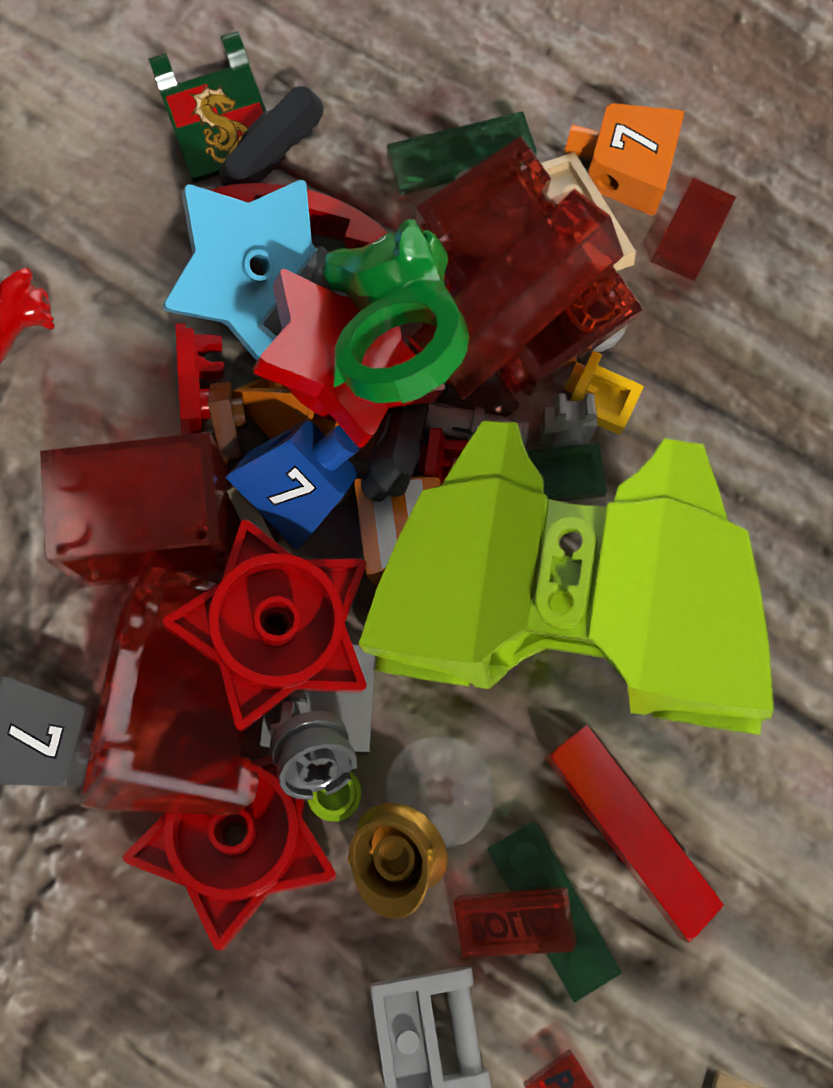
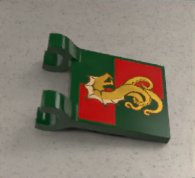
(210, 109)

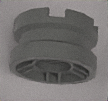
(312, 754)

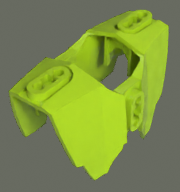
(652, 589)

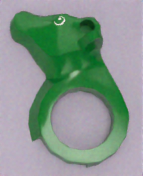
(393, 285)

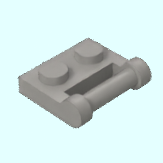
(409, 1033)

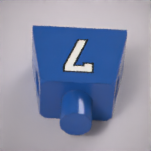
(297, 478)

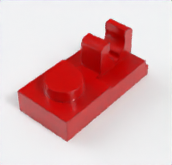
(192, 368)

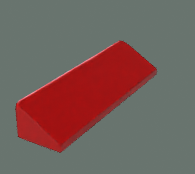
(635, 833)

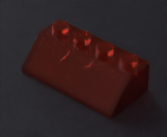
(526, 284)

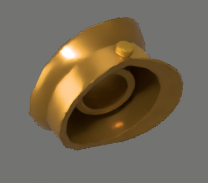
(396, 858)

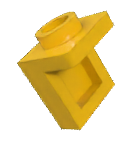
(613, 393)

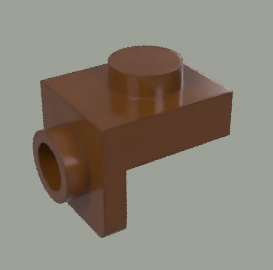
(228, 419)

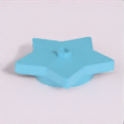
(223, 241)

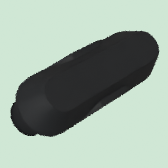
(272, 137)
(395, 452)

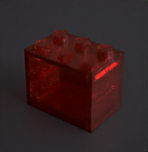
(135, 507)

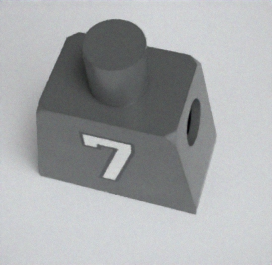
(42, 736)

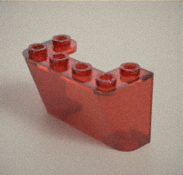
(484, 211)

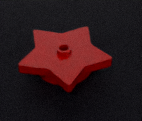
(305, 355)
(266, 584)
(231, 880)

